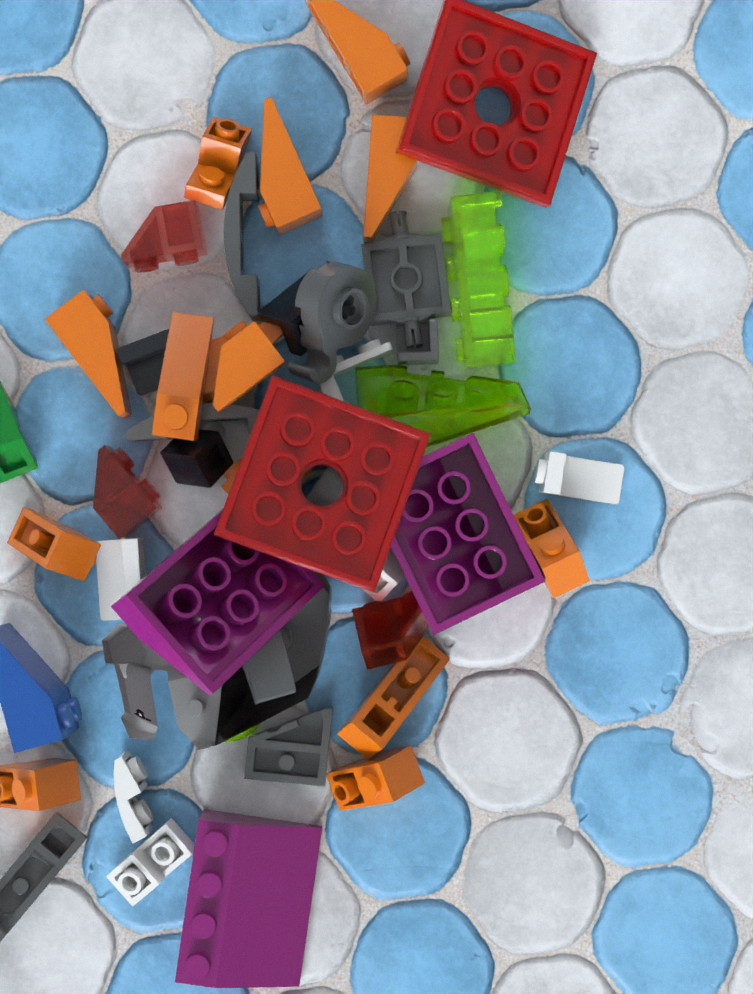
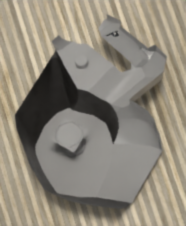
(231, 709)

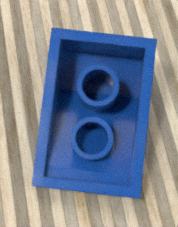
(32, 696)

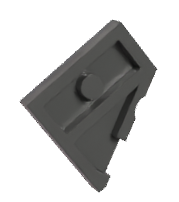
(292, 751)

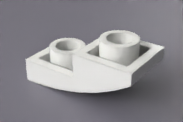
(128, 782)
(151, 862)

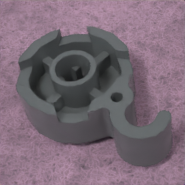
(335, 314)

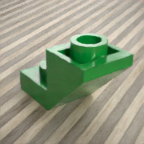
(15, 452)

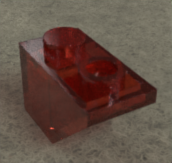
(167, 235)
(120, 496)
(389, 629)

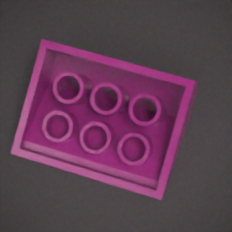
(461, 538)
(214, 605)
(248, 902)

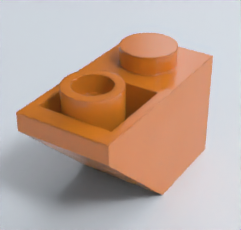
(552, 548)
(376, 780)
(39, 784)

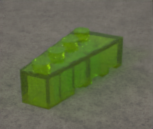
(479, 281)

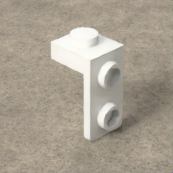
(367, 353)
(579, 478)

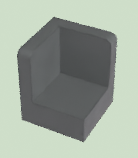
(424, 355)

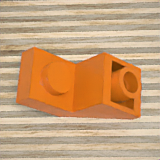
(219, 158)

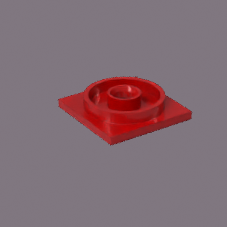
(535, 72)
(307, 430)

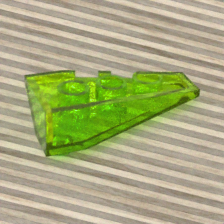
(437, 403)

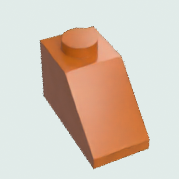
(243, 363)
(54, 544)

